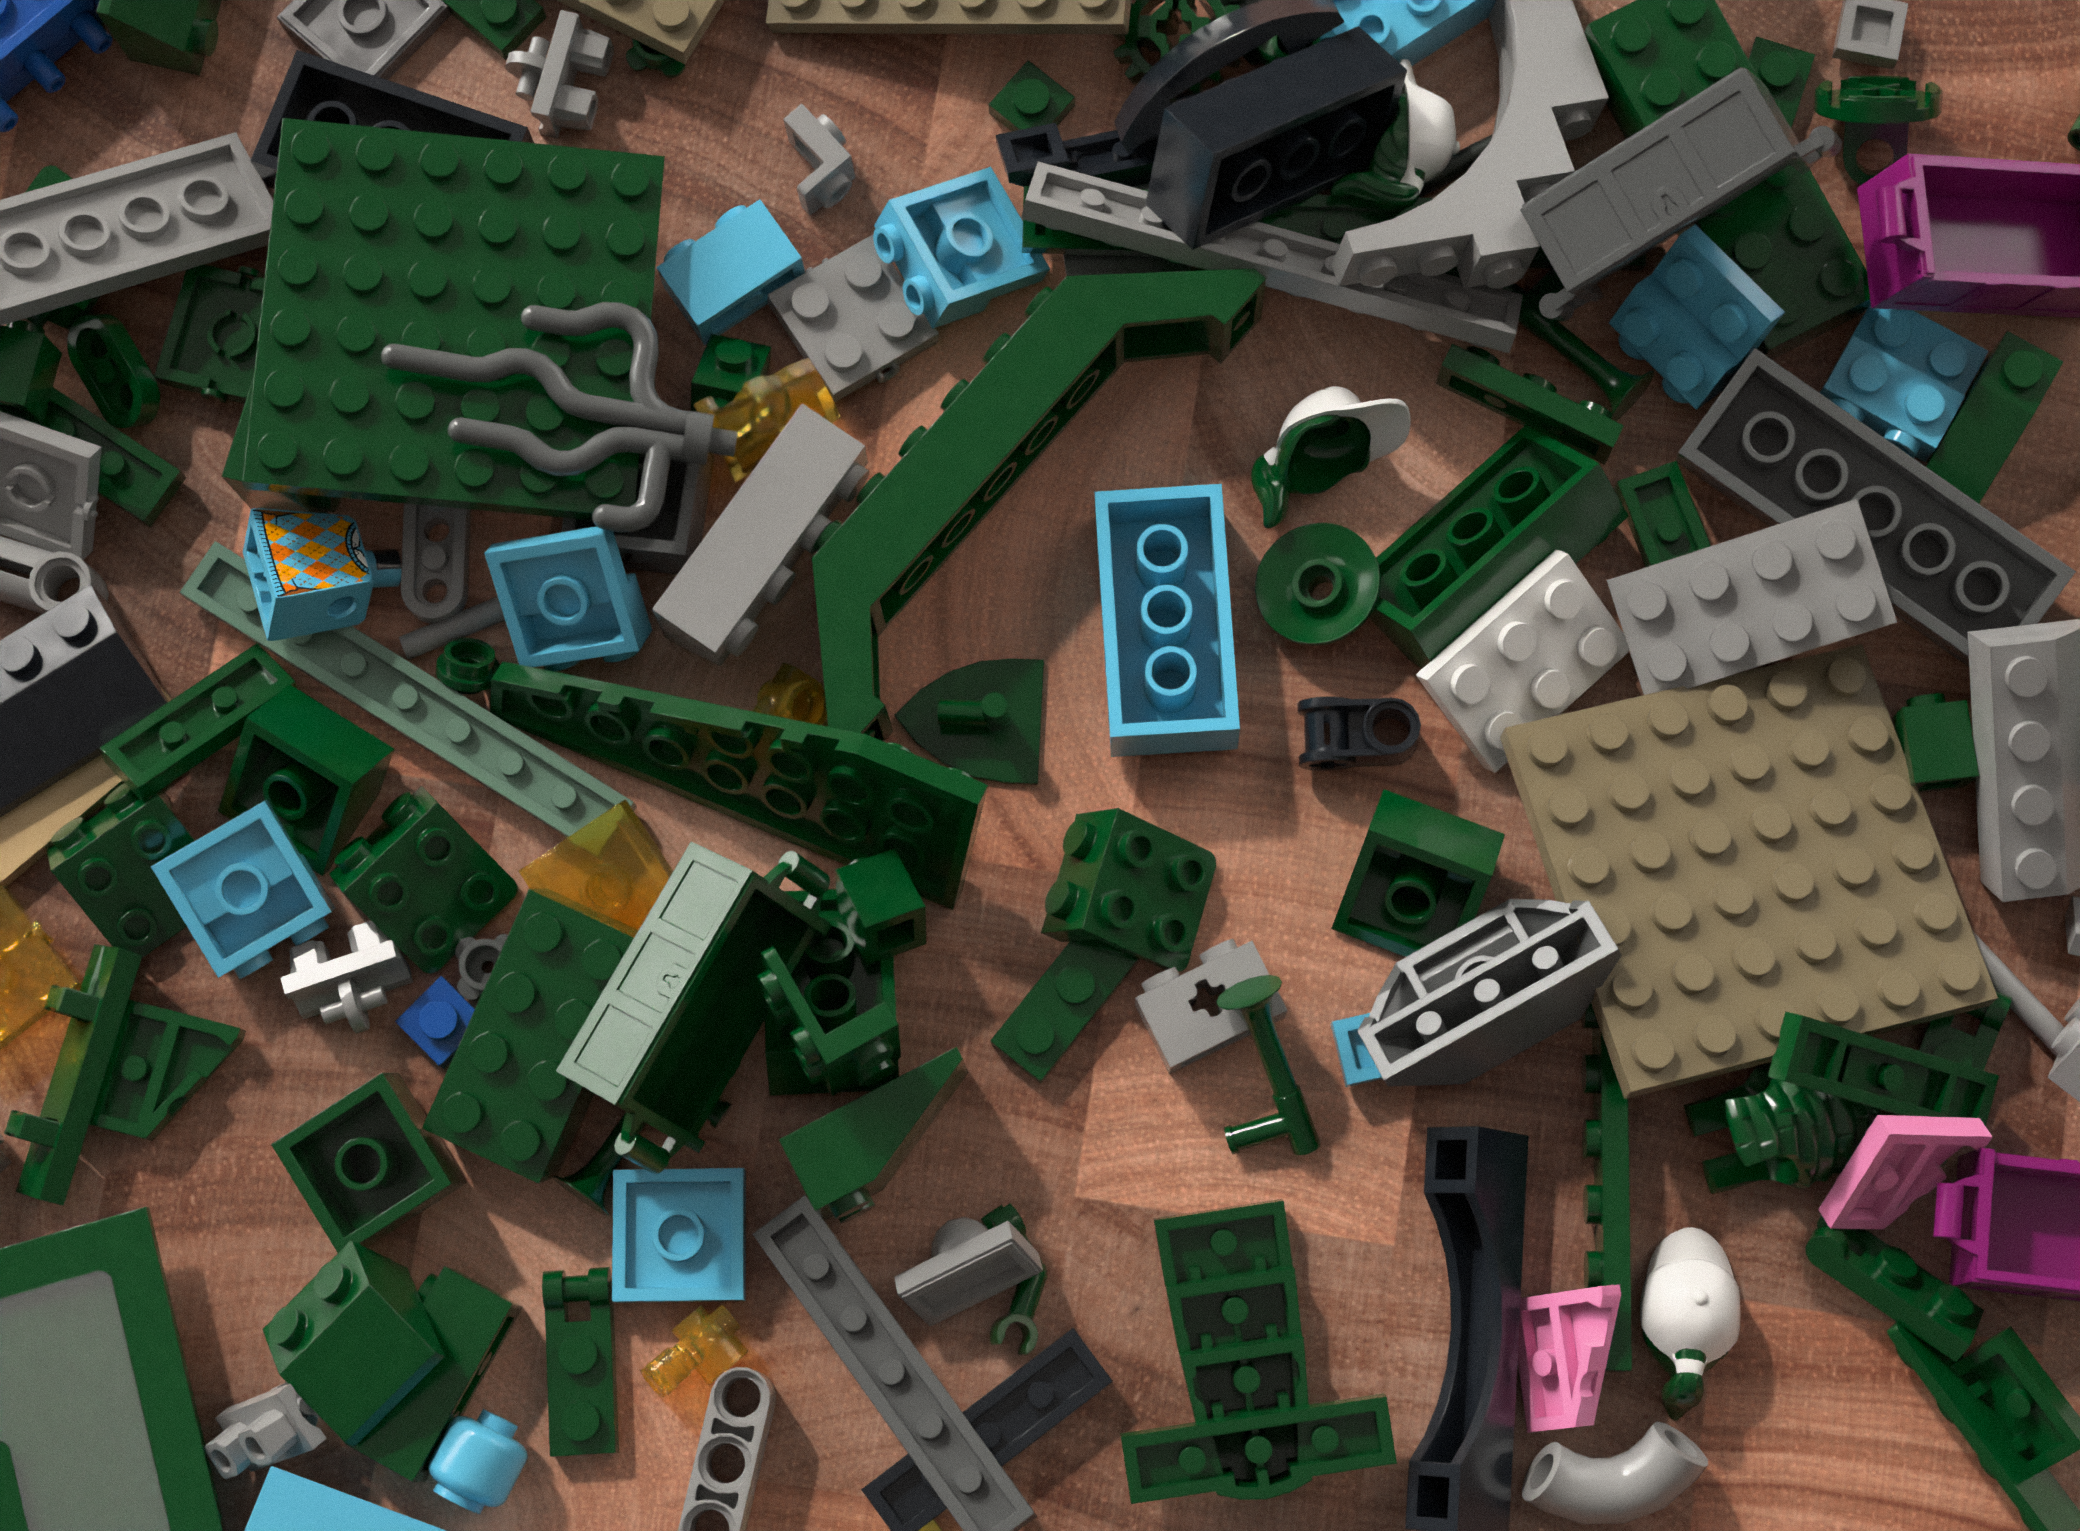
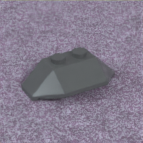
(1487, 991)

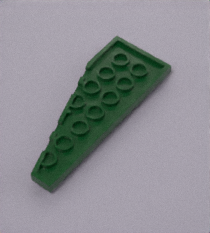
(779, 774)

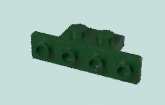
(2007, 1416)

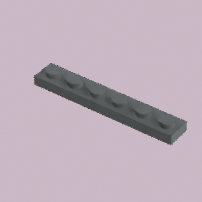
(892, 1372)

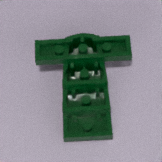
(1245, 1370)

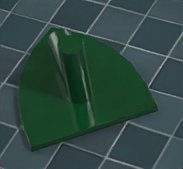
(982, 719)

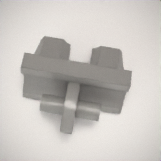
(556, 99)
(348, 983)
(264, 1432)

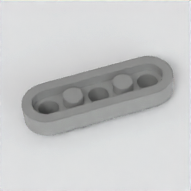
(435, 563)

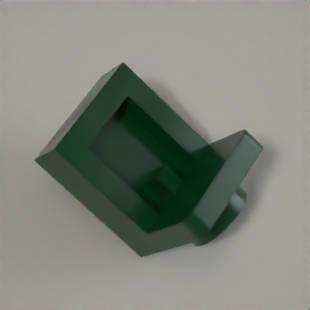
(726, 367)

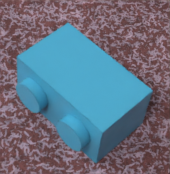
(729, 269)

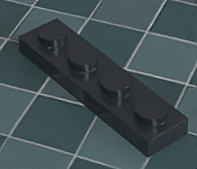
(1005, 1419)

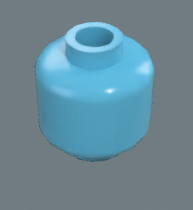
(477, 1461)

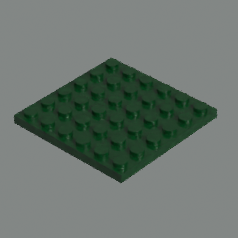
(442, 252)

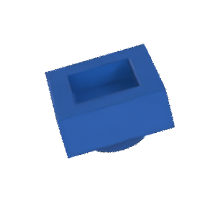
(438, 1021)

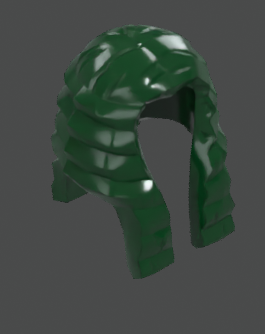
(1779, 1132)

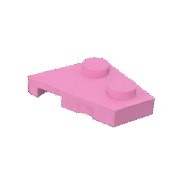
(1896, 1166)
(1565, 1355)

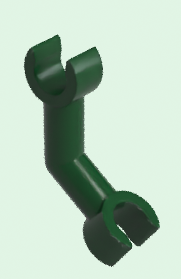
(1026, 1293)

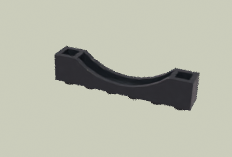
(1466, 1456)

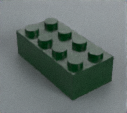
(503, 1079)

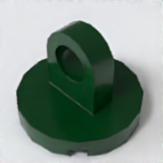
(1876, 110)

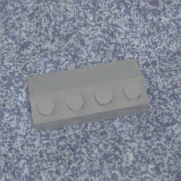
(761, 537)
(2027, 757)

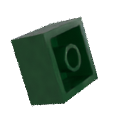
(368, 1162)

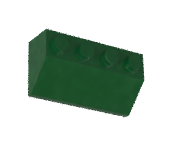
(1488, 538)

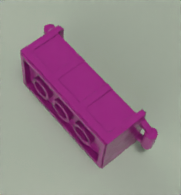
(1973, 236)
(2012, 1224)

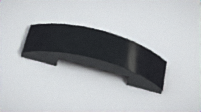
(1214, 48)
(1092, 155)

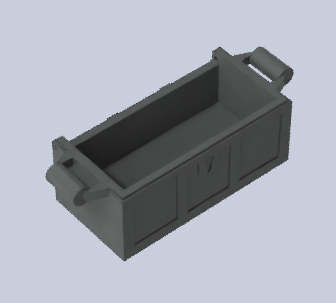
(1664, 184)

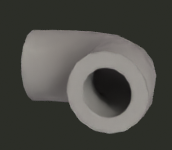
(1618, 1486)

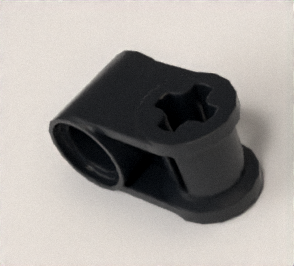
(1352, 732)

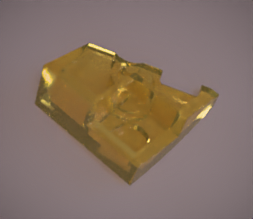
(765, 409)

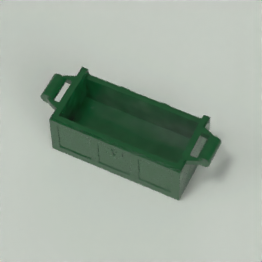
(691, 996)

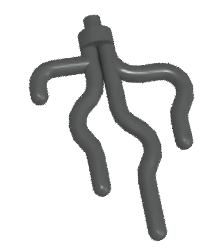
(648, 422)

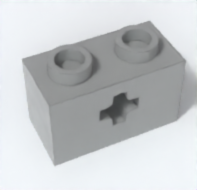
(1189, 1035)

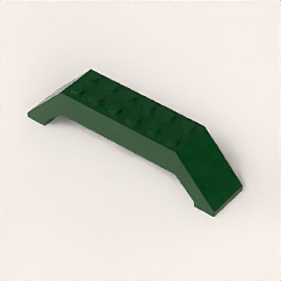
(989, 441)

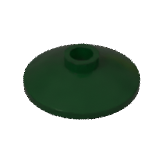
(1300, 563)

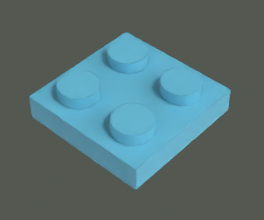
(679, 1235)

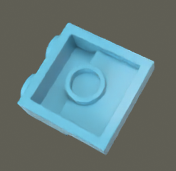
(956, 246)
(1695, 319)
(1904, 377)
(568, 598)
(245, 891)

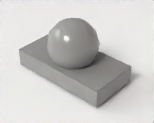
(966, 1268)

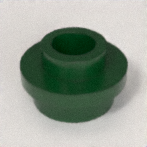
(467, 665)

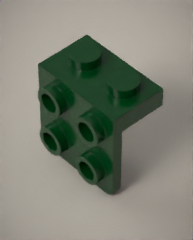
(110, 872)
(423, 880)
(1130, 888)
(847, 1055)

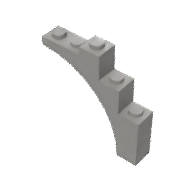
(1476, 223)

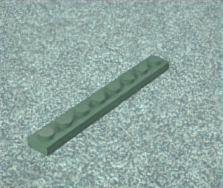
(413, 704)

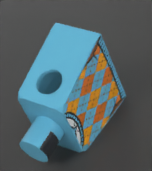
(312, 571)

